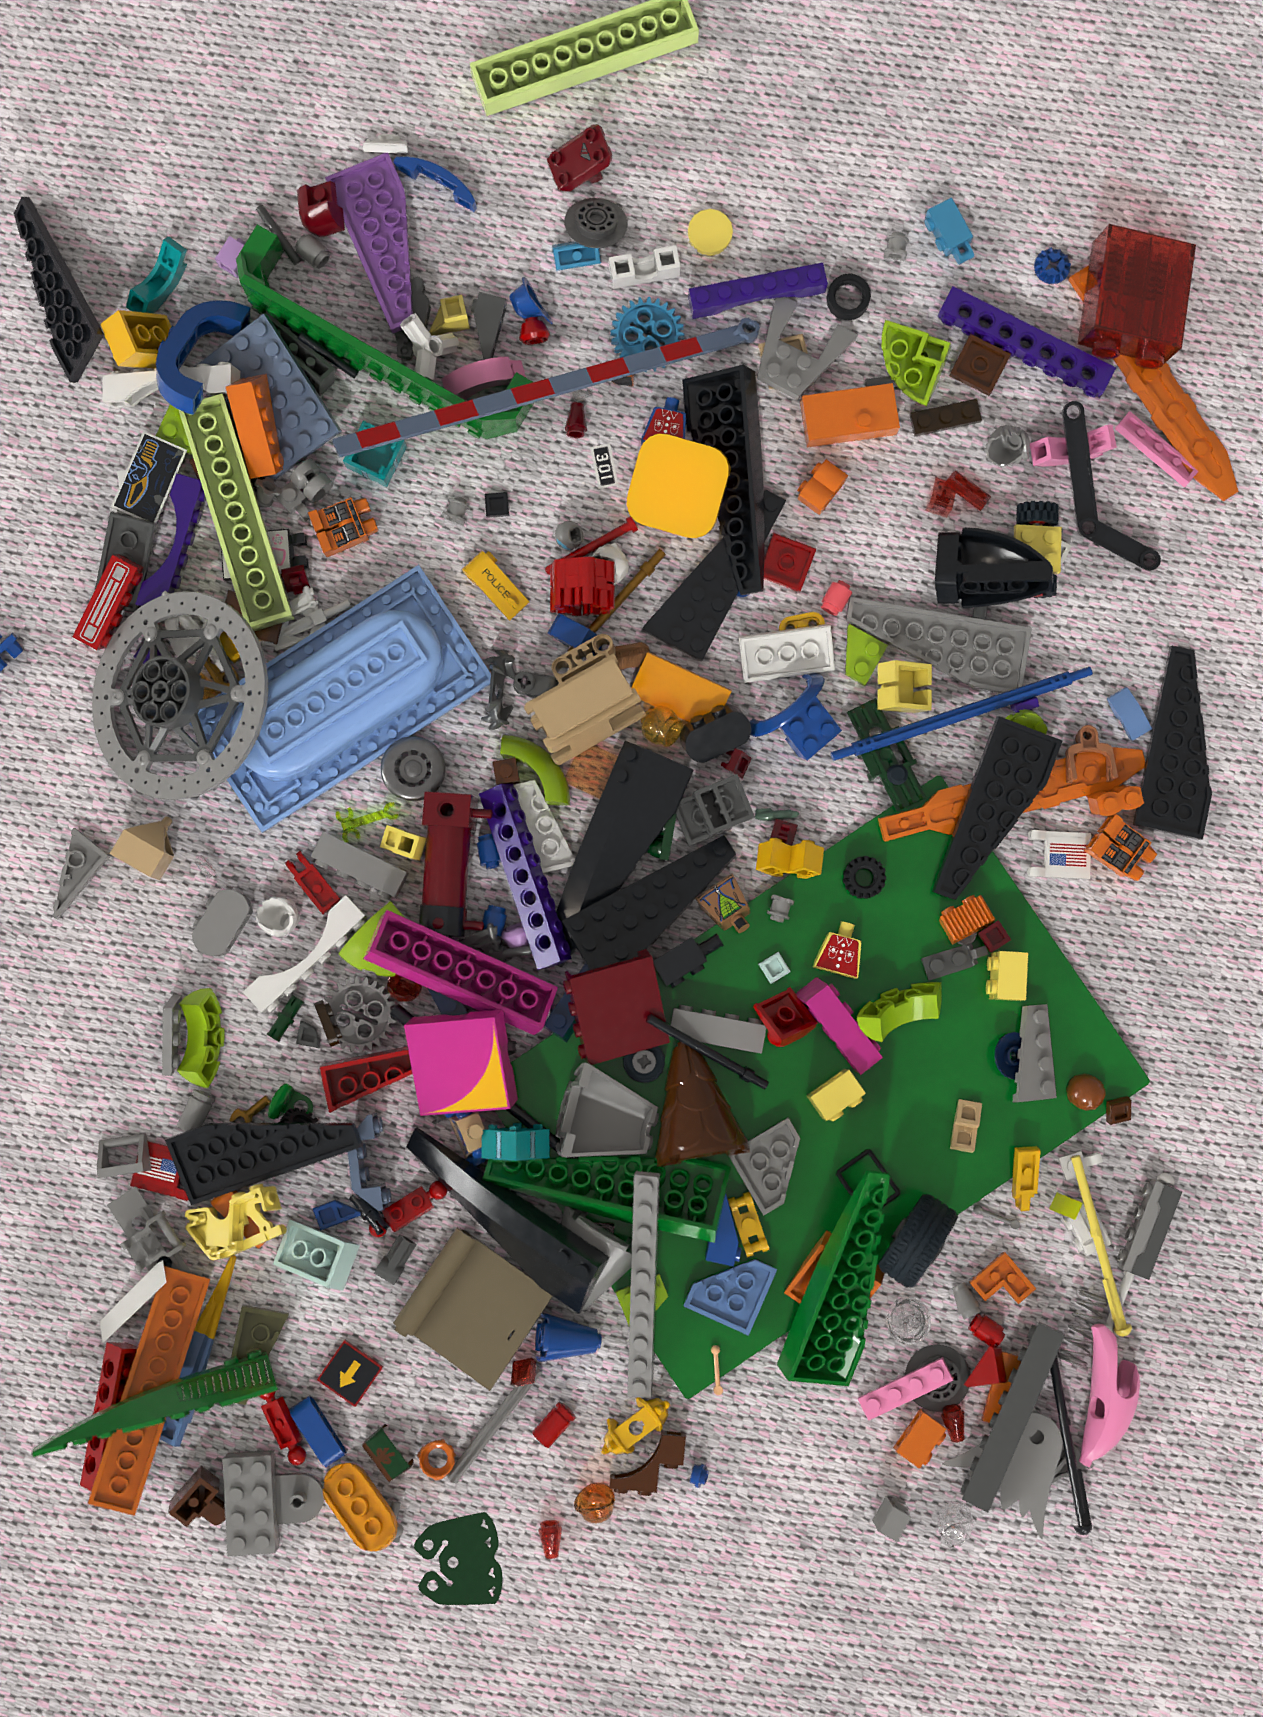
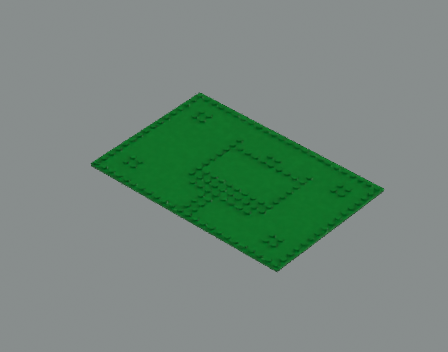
(908, 1092)

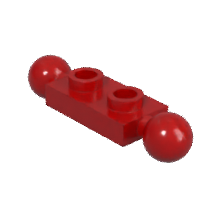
(410, 1207)
(283, 1427)

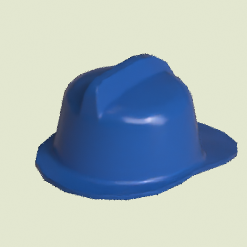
(526, 302)

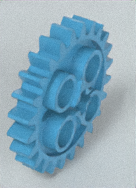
(659, 318)

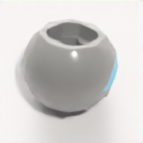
(568, 535)

